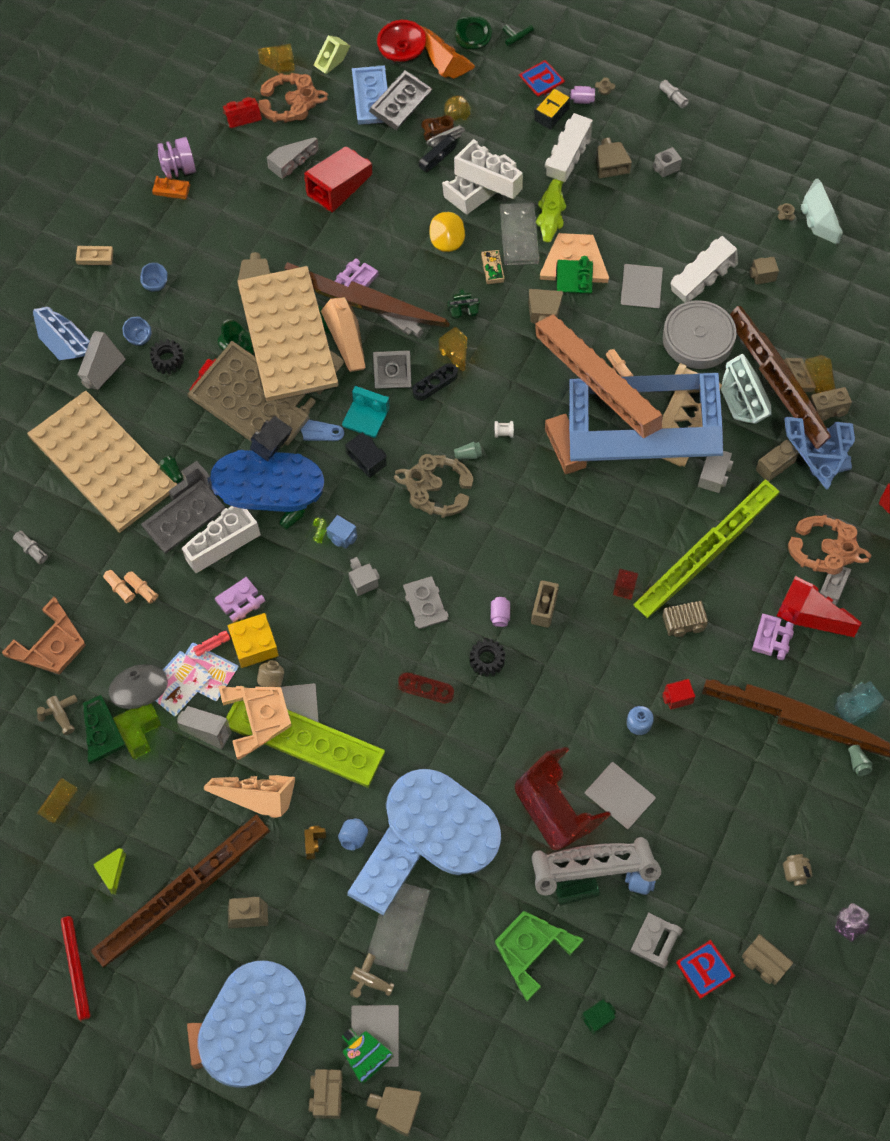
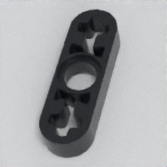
(438, 153)
(432, 389)

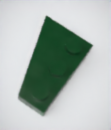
(101, 731)

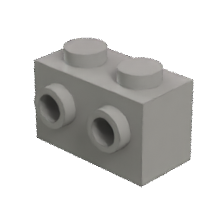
(714, 472)

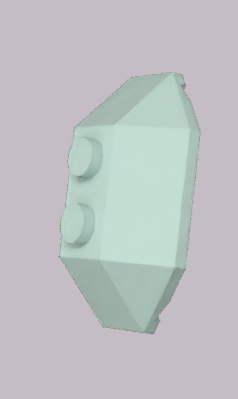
(820, 213)
(744, 392)

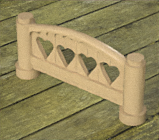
(675, 412)

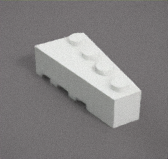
(569, 147)
(484, 169)
(467, 194)
(705, 269)

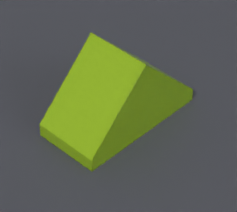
(111, 869)

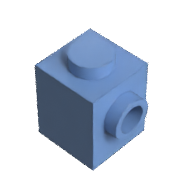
(341, 532)

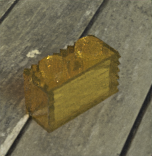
(57, 801)

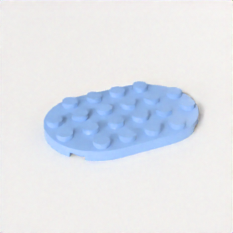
(443, 822)
(251, 1024)

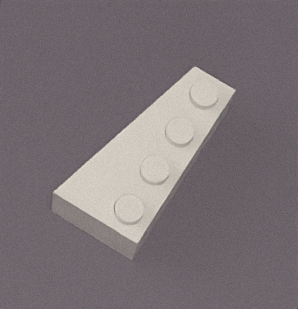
(220, 538)

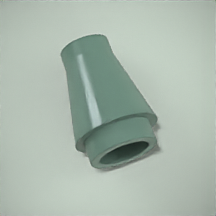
(469, 451)
(860, 762)

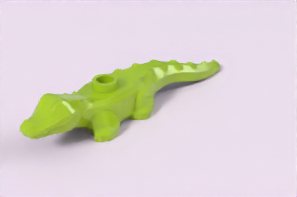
(552, 205)

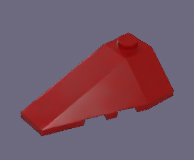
(811, 609)

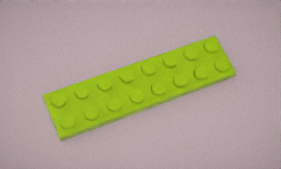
(318, 745)

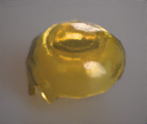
(457, 108)

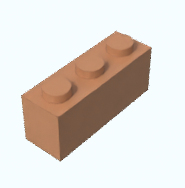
(559, 436)

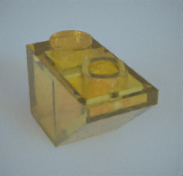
(277, 58)
(455, 347)
(821, 373)

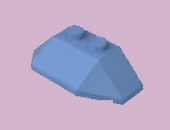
(59, 334)

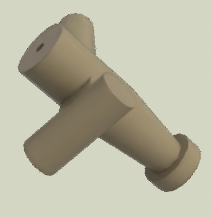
(56, 708)
(365, 978)

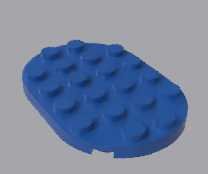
(281, 484)

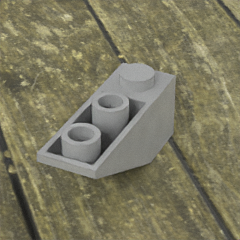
(290, 156)

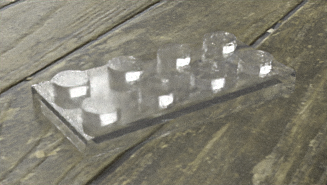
(519, 234)
(399, 928)

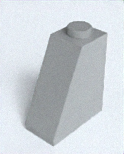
(99, 361)
(205, 726)

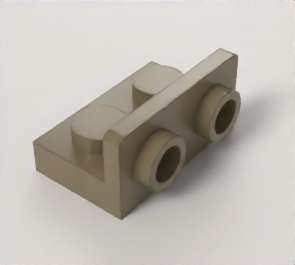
(801, 373)

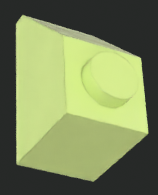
(331, 54)

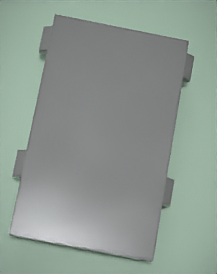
(425, 602)

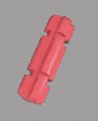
(211, 643)

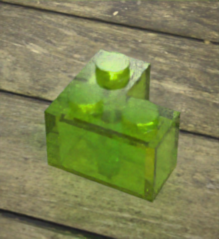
(133, 725)

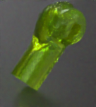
(320, 523)

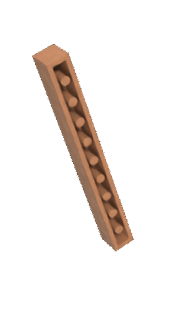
(599, 376)

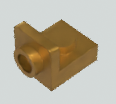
(311, 845)

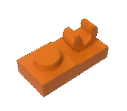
(171, 188)

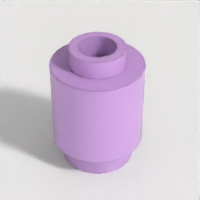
(582, 94)
(500, 612)

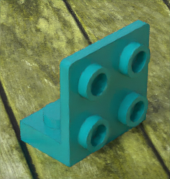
(366, 412)

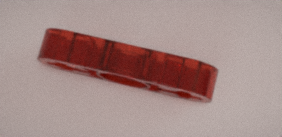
(423, 680)

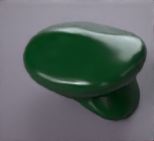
(473, 32)
(233, 331)

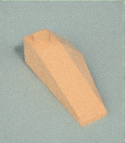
(345, 331)
(263, 796)

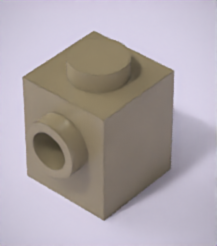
(764, 270)

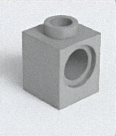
(667, 162)

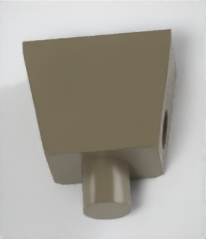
(612, 159)
(253, 267)
(544, 304)
(247, 912)
(396, 1108)

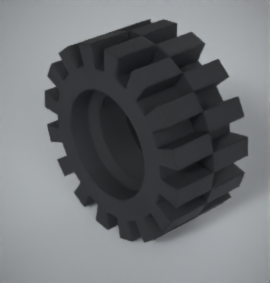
(166, 365)
(484, 668)

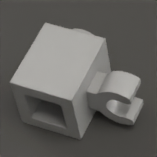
(363, 577)

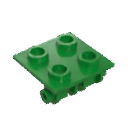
(575, 275)

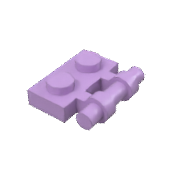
(363, 275)
(238, 595)
(766, 636)

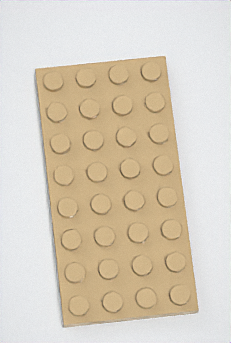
(287, 334)
(102, 461)

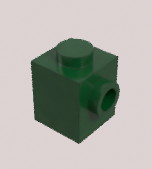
(599, 1016)

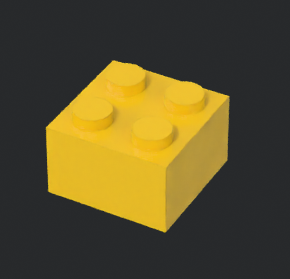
(253, 640)

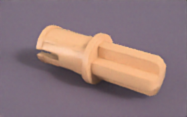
(618, 363)
(119, 586)
(141, 587)

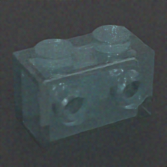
(859, 702)

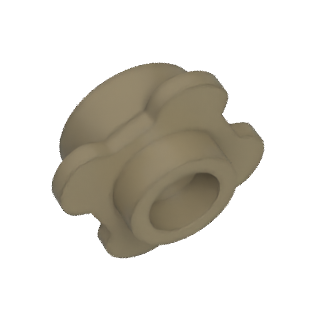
(605, 86)
(786, 212)

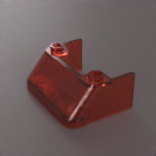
(548, 805)

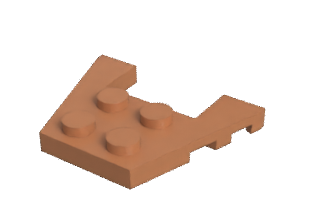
(55, 647)

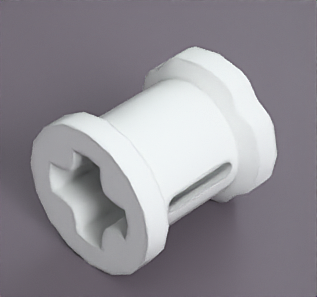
(504, 429)

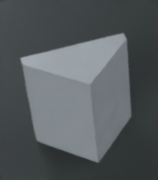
(392, 369)

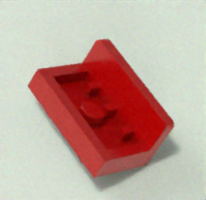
(242, 112)

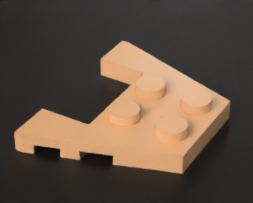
(572, 248)
(265, 712)

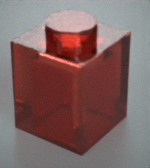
(625, 584)

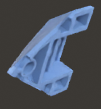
(828, 458)

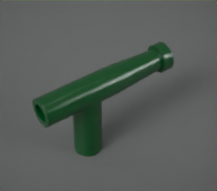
(515, 37)

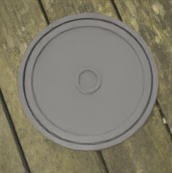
(699, 334)

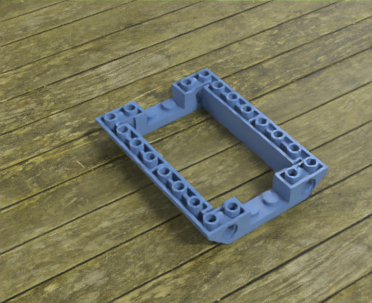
(664, 443)

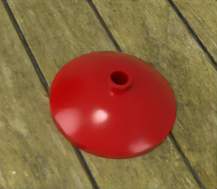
(401, 40)

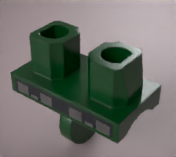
(471, 304)

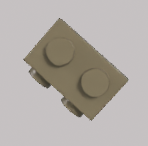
(832, 403)

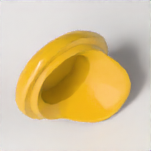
(447, 231)

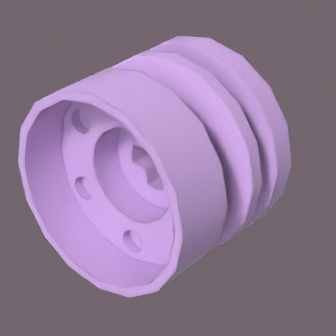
(176, 158)

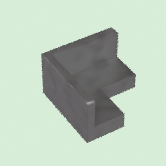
(191, 476)

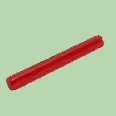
(75, 968)

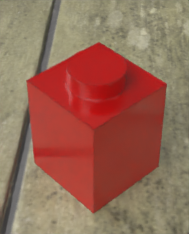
(678, 694)

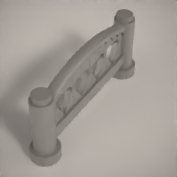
(548, 873)

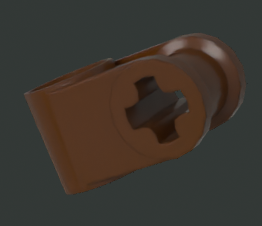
(437, 126)

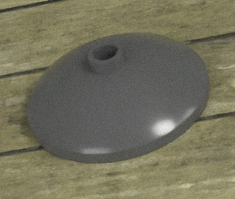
(138, 686)

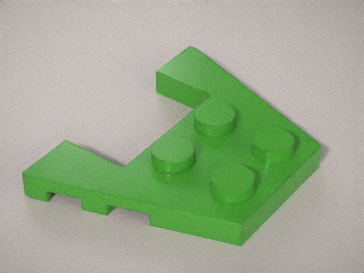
(525, 942)

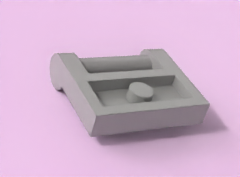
(649, 938)

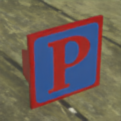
(541, 78)
(705, 969)

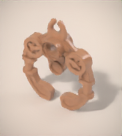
(301, 99)
(841, 551)

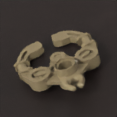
(429, 482)

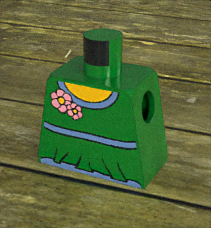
(365, 1054)

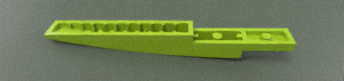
(706, 549)

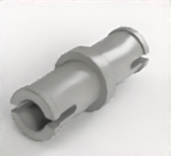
(674, 94)
(30, 547)

